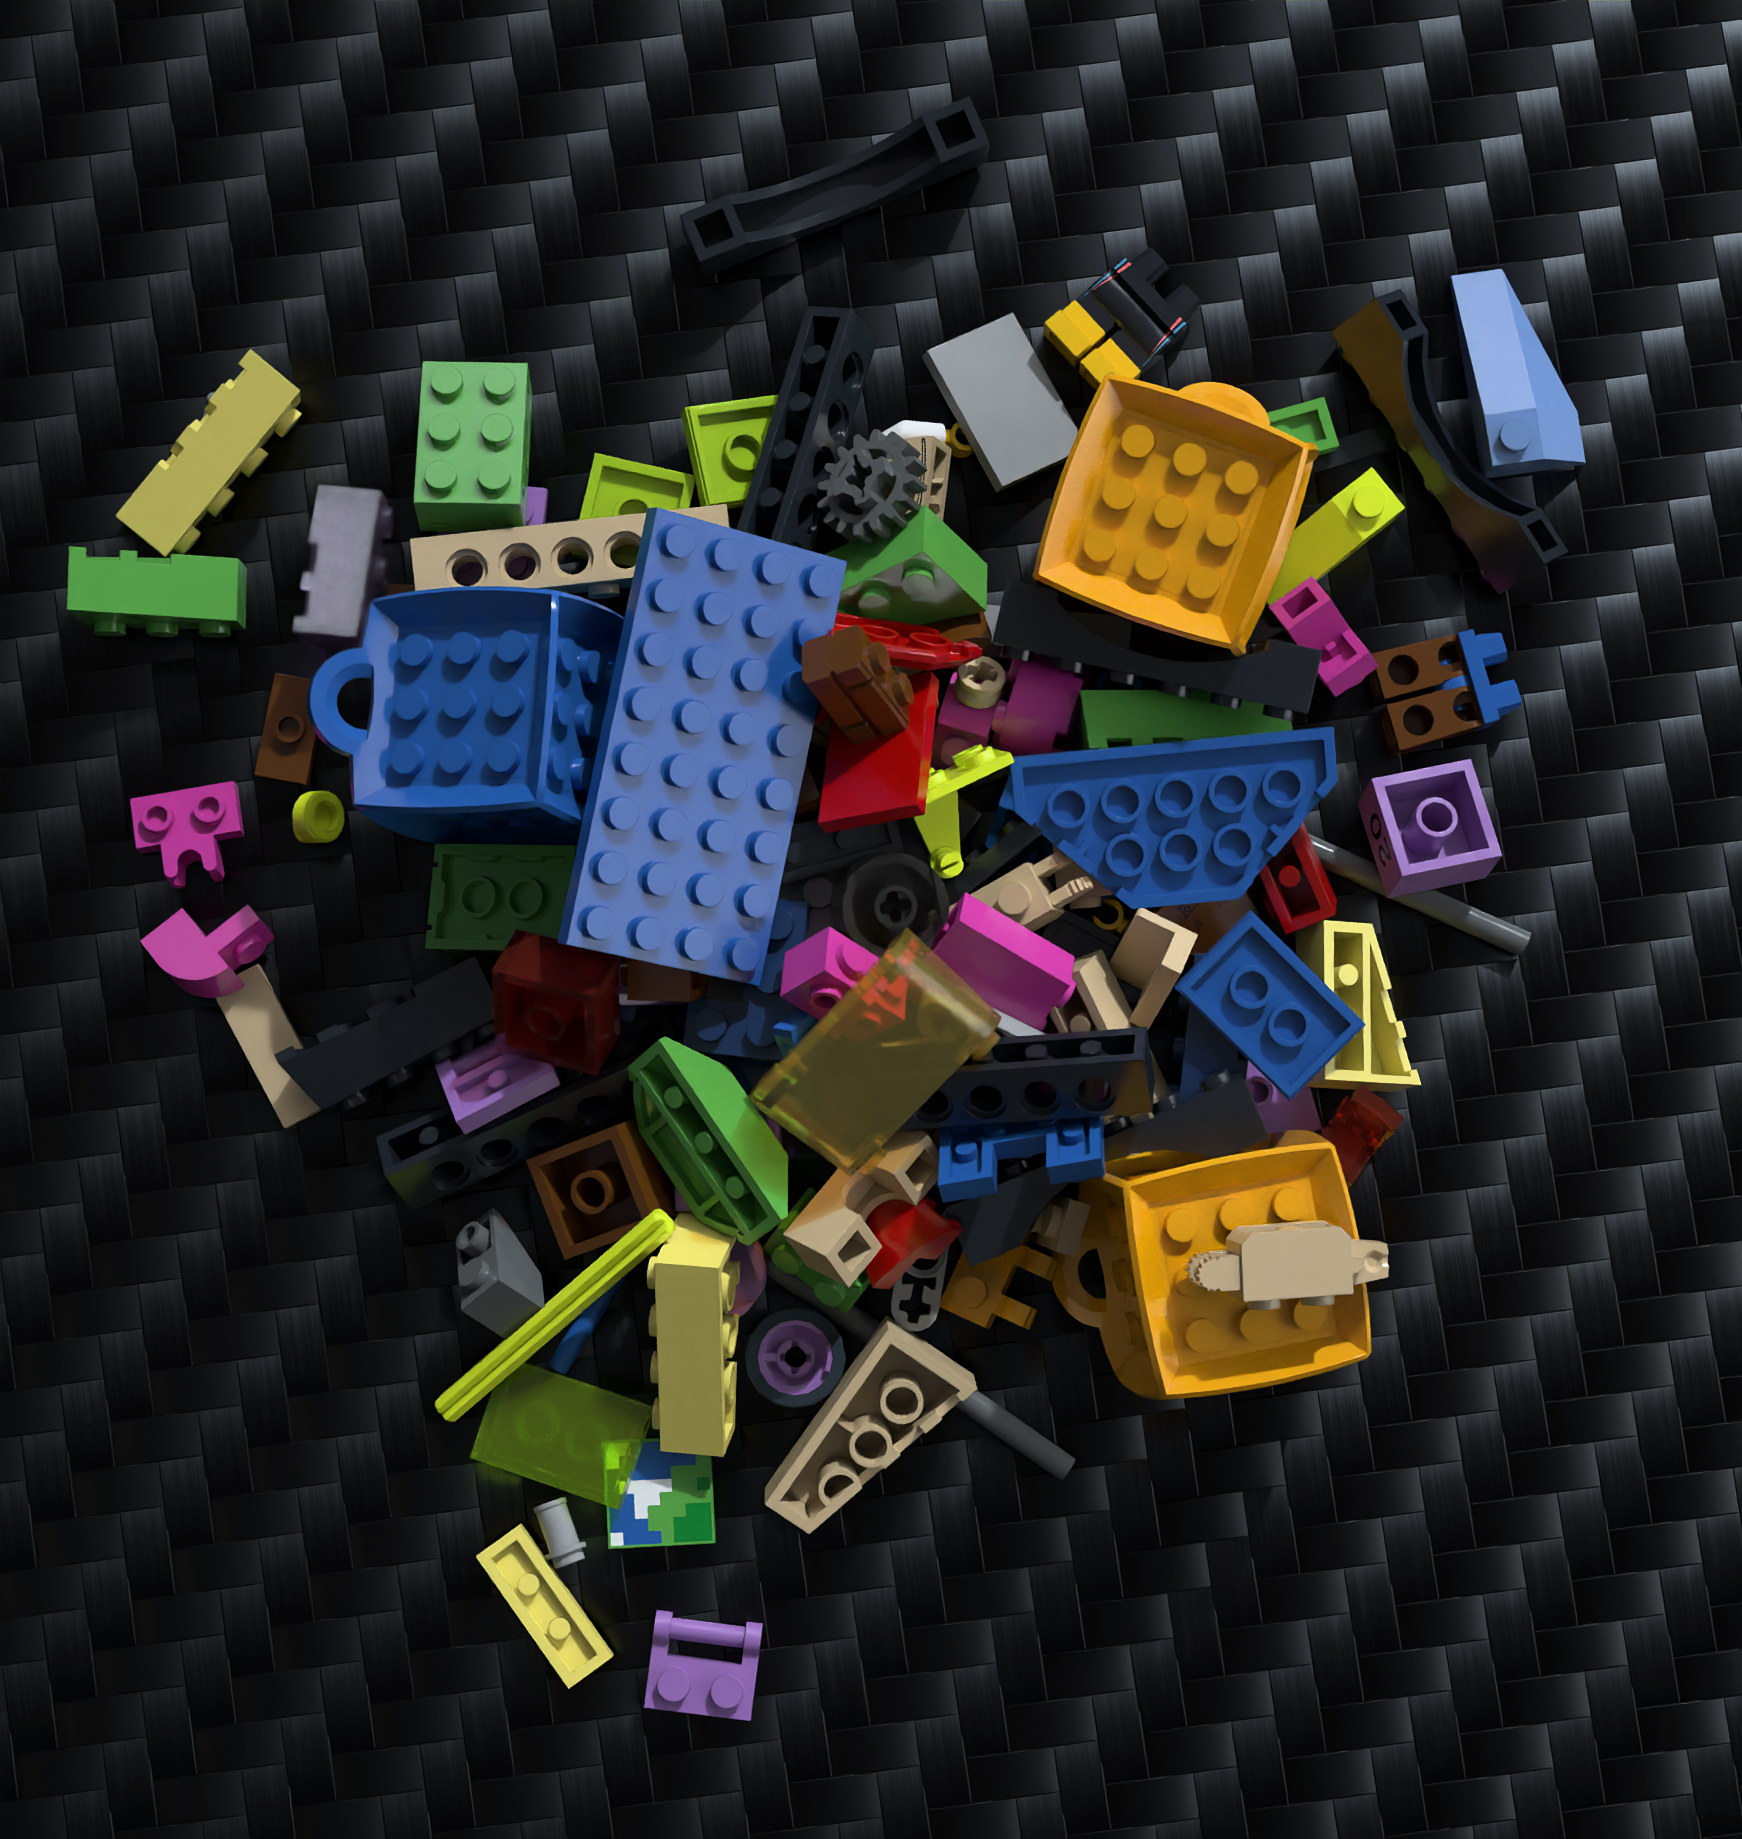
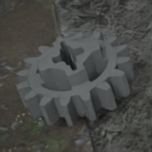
(872, 487)

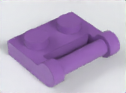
(491, 1084)
(701, 1683)

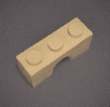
(832, 1227)

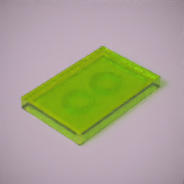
(563, 1433)

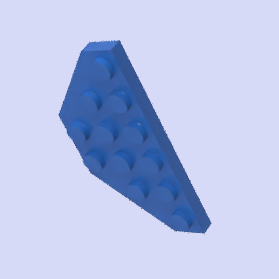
(1177, 814)

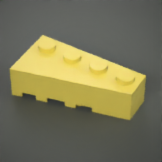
(211, 457)
(694, 1338)

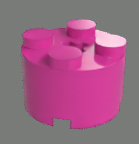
(1039, 709)

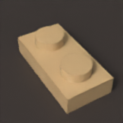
(1060, 1225)

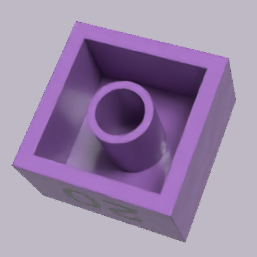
(1429, 828)

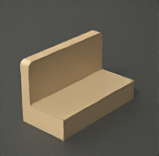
(1151, 960)

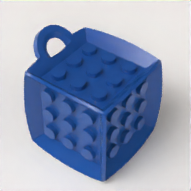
(475, 712)

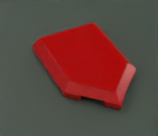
(910, 643)

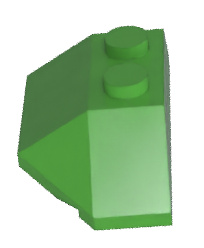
(710, 1140)

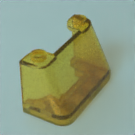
(877, 1056)

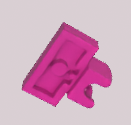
(188, 827)

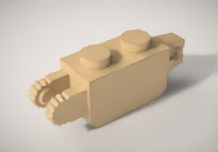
(1028, 895)
(1289, 1262)

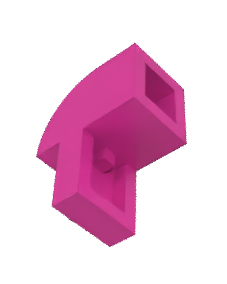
(1317, 624)
(961, 726)
(203, 962)

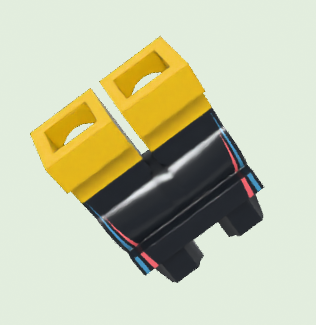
(1133, 310)

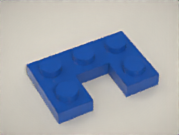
(971, 1153)

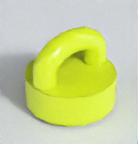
(318, 817)

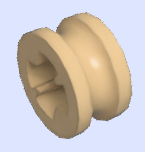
(975, 694)

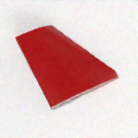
(905, 1236)

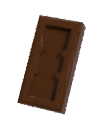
(287, 736)

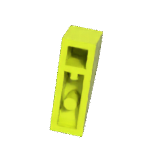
(1336, 532)

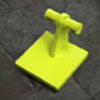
(941, 819)

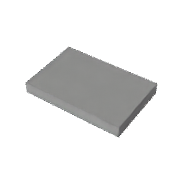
(1003, 401)

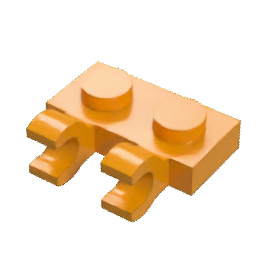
(980, 1290)

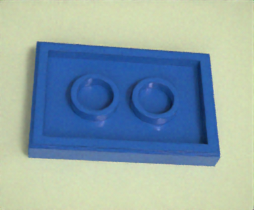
(1269, 1005)

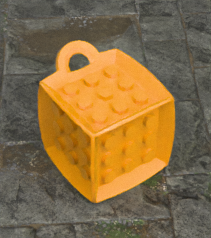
(1176, 509)
(1195, 1342)

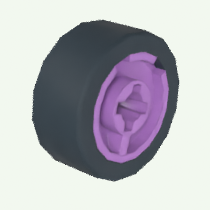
(795, 1385)

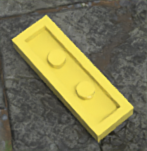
(545, 1605)

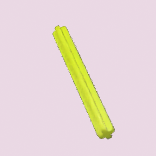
(555, 1315)

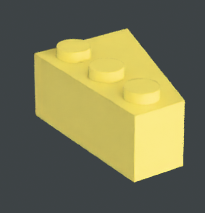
(1352, 966)

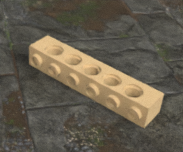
(440, 557)

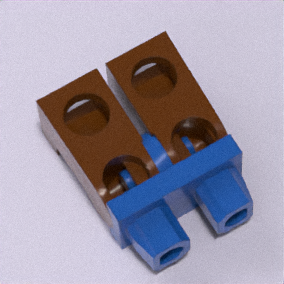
(1457, 686)

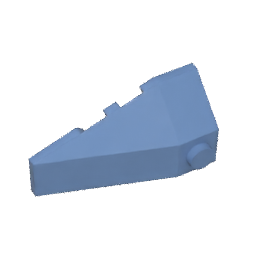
(1514, 393)

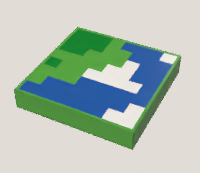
(665, 1502)

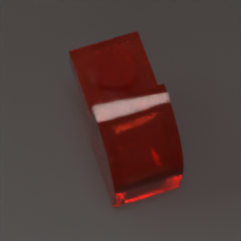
(1359, 1129)

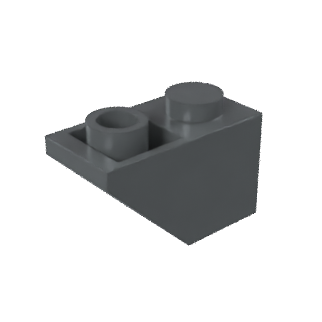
(497, 1275)

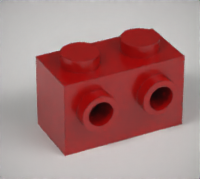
(1297, 885)

